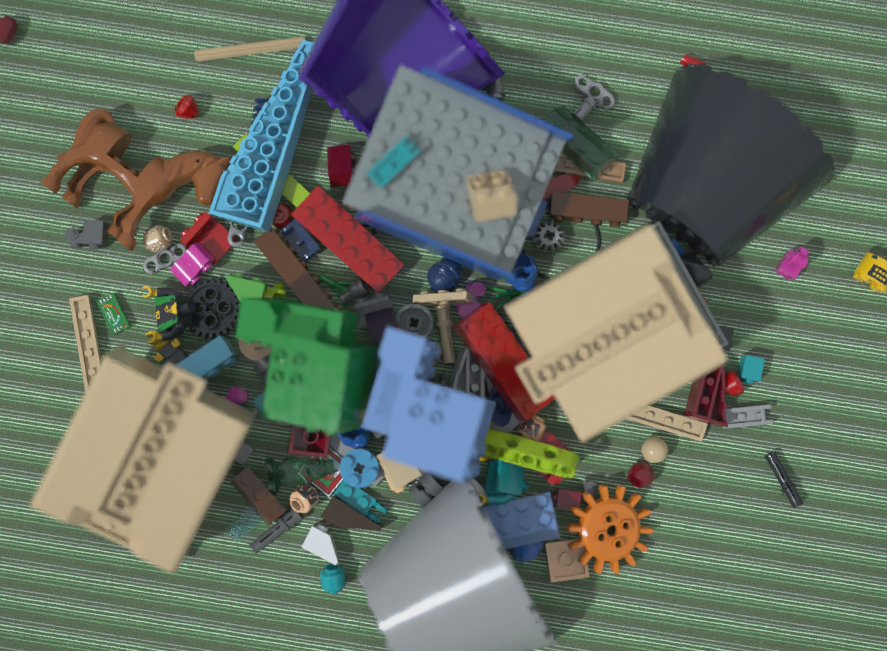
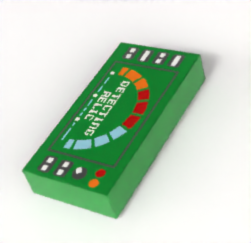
(113, 313)

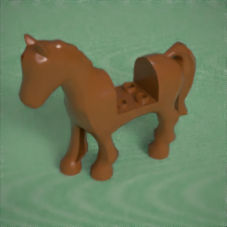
(99, 149)

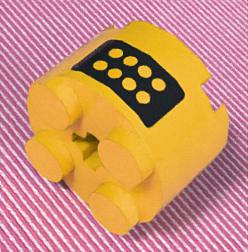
(872, 272)

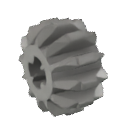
(551, 231)

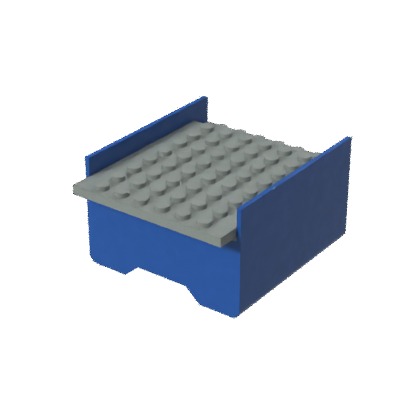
(458, 137)

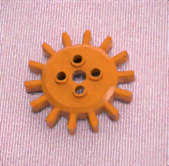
(594, 523)

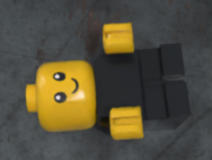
(169, 351)

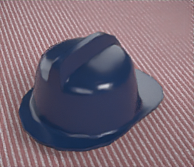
(502, 412)

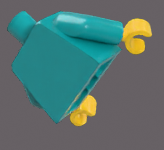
(503, 482)

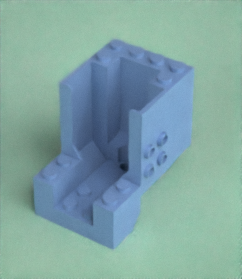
(425, 421)

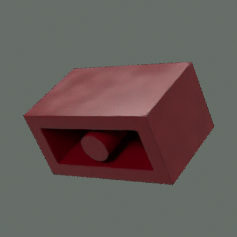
(340, 165)

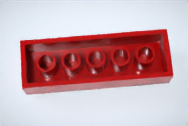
(347, 239)
(498, 356)

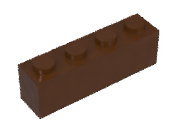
(588, 208)

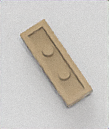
(443, 297)

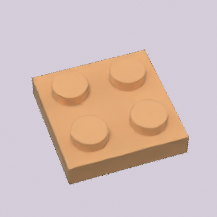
(563, 561)

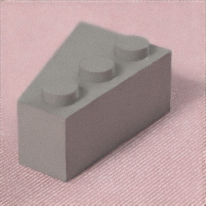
(467, 375)

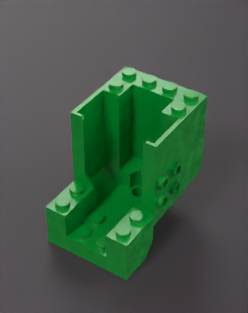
(315, 364)

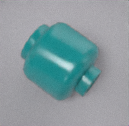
(332, 578)

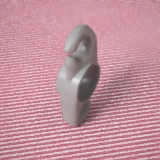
(586, 91)
(233, 231)
(156, 258)

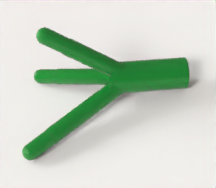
(335, 285)
(509, 293)

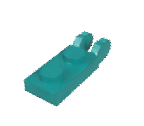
(359, 500)

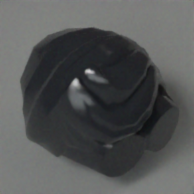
(699, 273)

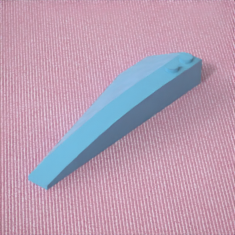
(258, 172)

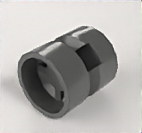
(425, 489)

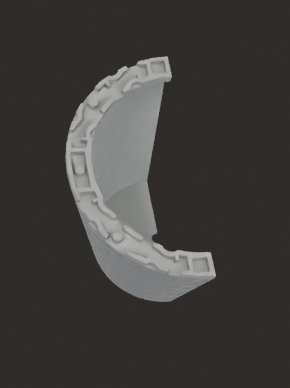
(451, 583)

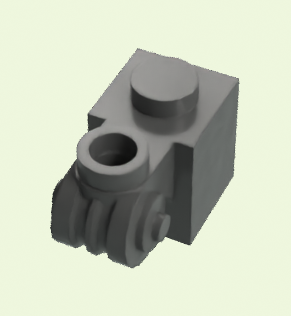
(93, 234)

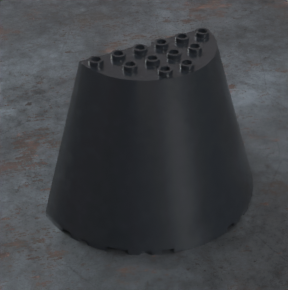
(725, 163)

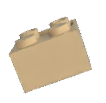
(491, 195)

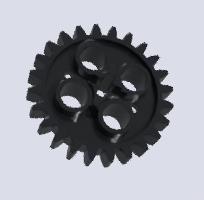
(224, 296)

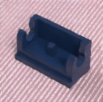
(300, 240)

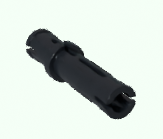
(794, 499)

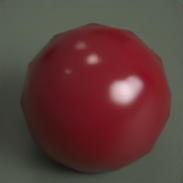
(641, 474)

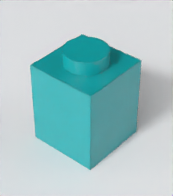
(750, 369)

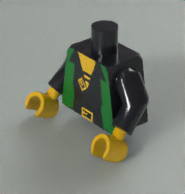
(172, 313)

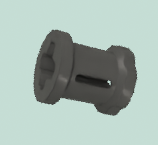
(589, 487)

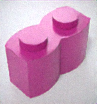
(192, 264)

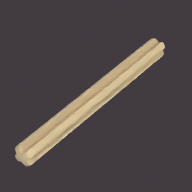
(248, 49)

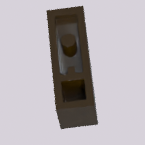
(344, 515)

